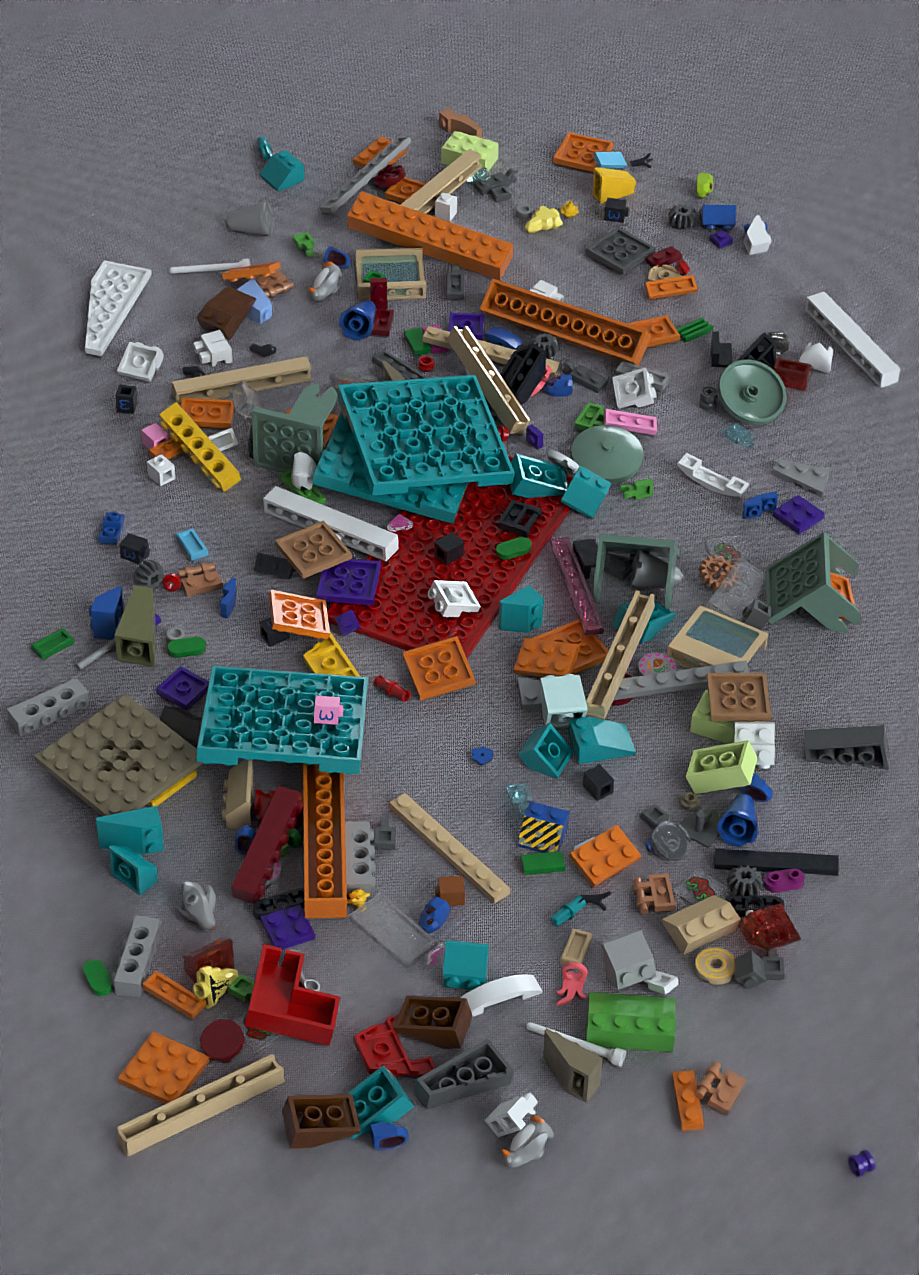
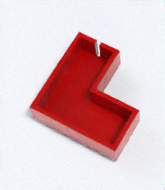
(284, 1007)

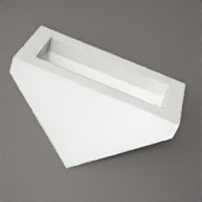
(224, 439)

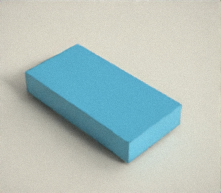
(609, 160)
(192, 544)

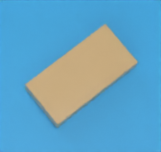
(576, 947)

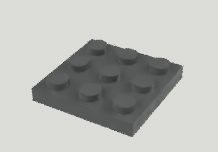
(620, 250)

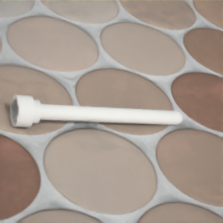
(211, 267)
(615, 1056)

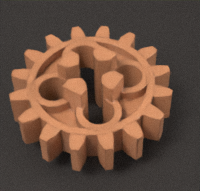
(710, 568)

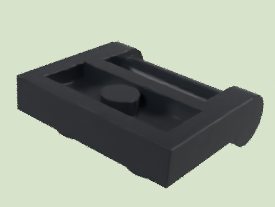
(515, 514)

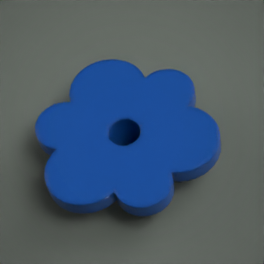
(482, 755)

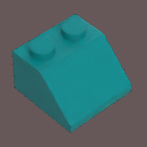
(283, 171)
(585, 492)
(521, 611)
(546, 751)
(132, 869)
(465, 965)

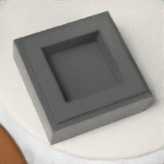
(500, 193)
(654, 816)

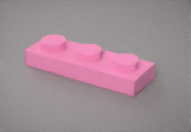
(631, 421)

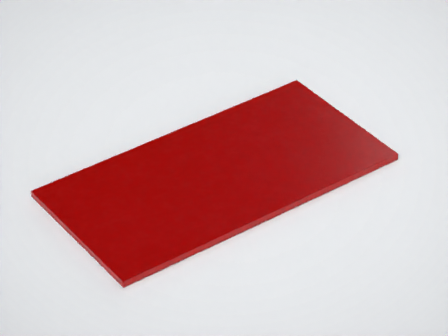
(401, 606)

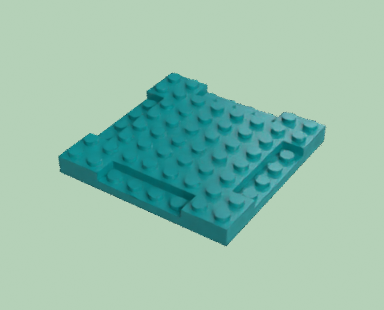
(424, 433)
(342, 471)
(272, 719)

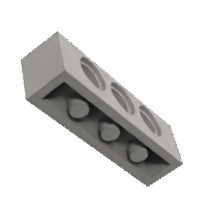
(48, 707)
(359, 857)
(137, 956)

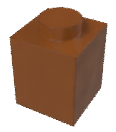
(451, 890)

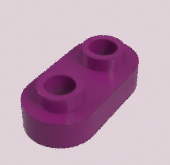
(784, 880)

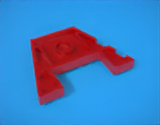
(381, 1047)

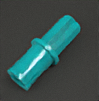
(264, 147)
(567, 911)

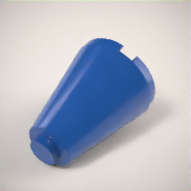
(358, 320)
(739, 822)

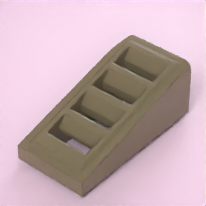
(390, 373)

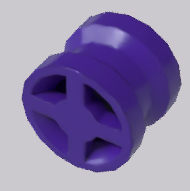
(861, 1163)

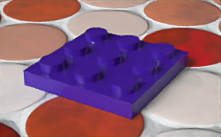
(350, 582)

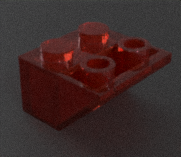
(793, 373)
(769, 928)
(214, 954)

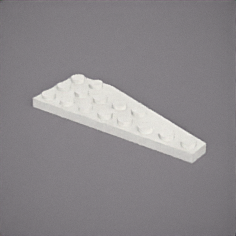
(111, 298)

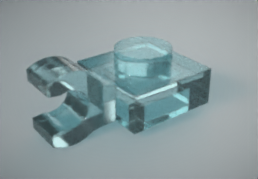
(480, 175)
(740, 434)
(520, 795)

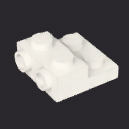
(140, 361)
(634, 388)
(453, 598)
(761, 737)

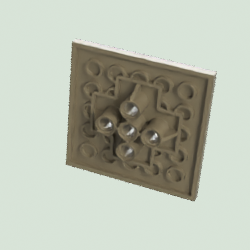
(119, 758)

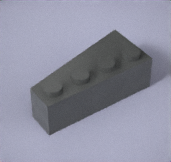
(848, 745)
(465, 1075)

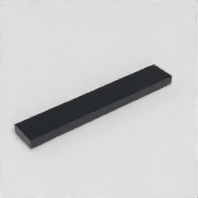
(777, 861)

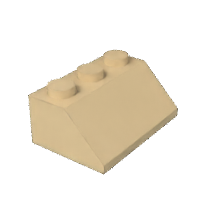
(238, 796)
(701, 923)

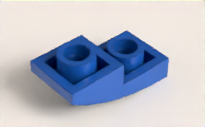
(498, 335)
(763, 502)
(111, 528)
(229, 598)

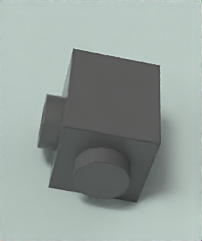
(756, 614)
(749, 970)

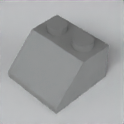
(628, 959)

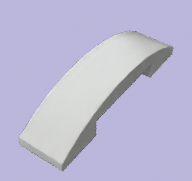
(692, 467)
(502, 990)

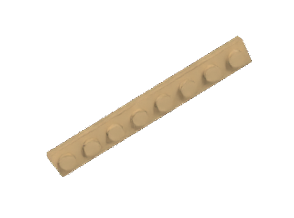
(494, 352)
(449, 848)

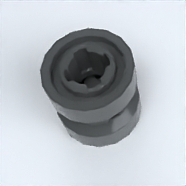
(708, 398)

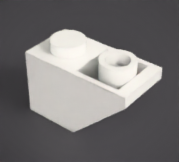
(756, 238)

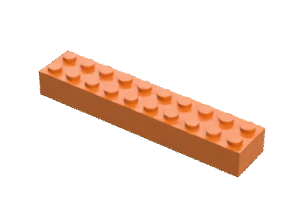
(434, 235)
(565, 322)
(324, 844)

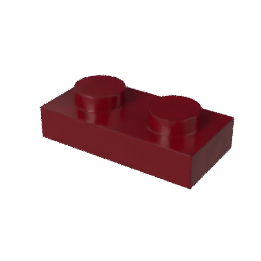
(664, 257)
(378, 292)
(383, 322)

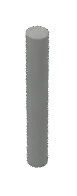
(96, 654)

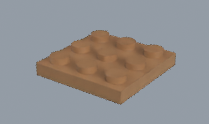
(313, 549)
(738, 697)

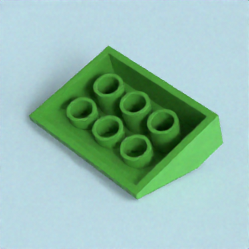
(631, 1022)

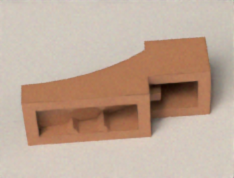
(461, 123)

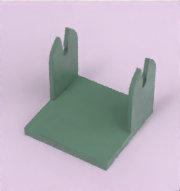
(283, 435)
(631, 545)
(805, 581)

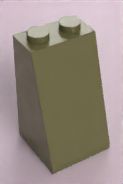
(137, 629)

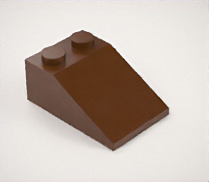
(225, 311)
(435, 1020)
(319, 1119)

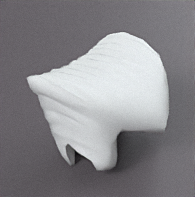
(818, 357)
(303, 471)

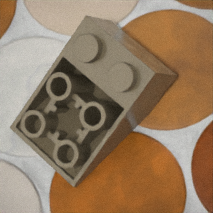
(573, 1065)

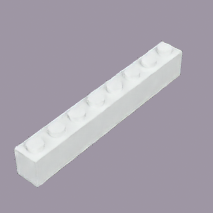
(852, 339)
(353, 531)

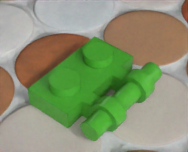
(590, 417)

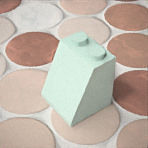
(562, 699)

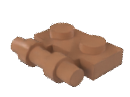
(274, 284)
(202, 583)
(660, 890)
(727, 1090)

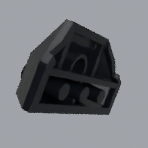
(761, 350)
(524, 371)

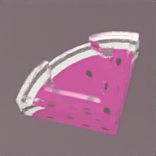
(399, 523)
(437, 955)

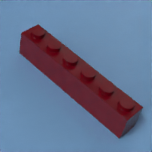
(267, 844)

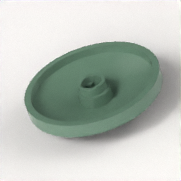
(752, 392)
(608, 452)

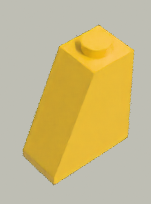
(612, 184)

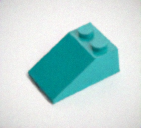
(537, 478)
(658, 620)
(599, 739)
(132, 829)
(379, 1100)

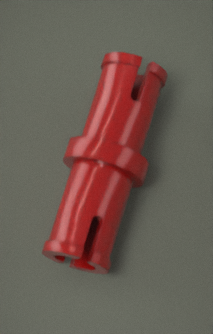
(392, 688)

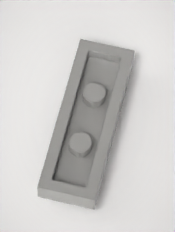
(660, 380)

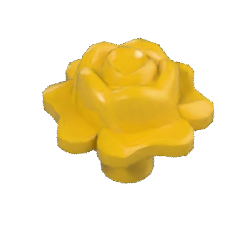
(569, 209)
(357, 897)

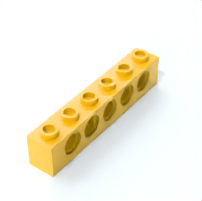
(197, 438)

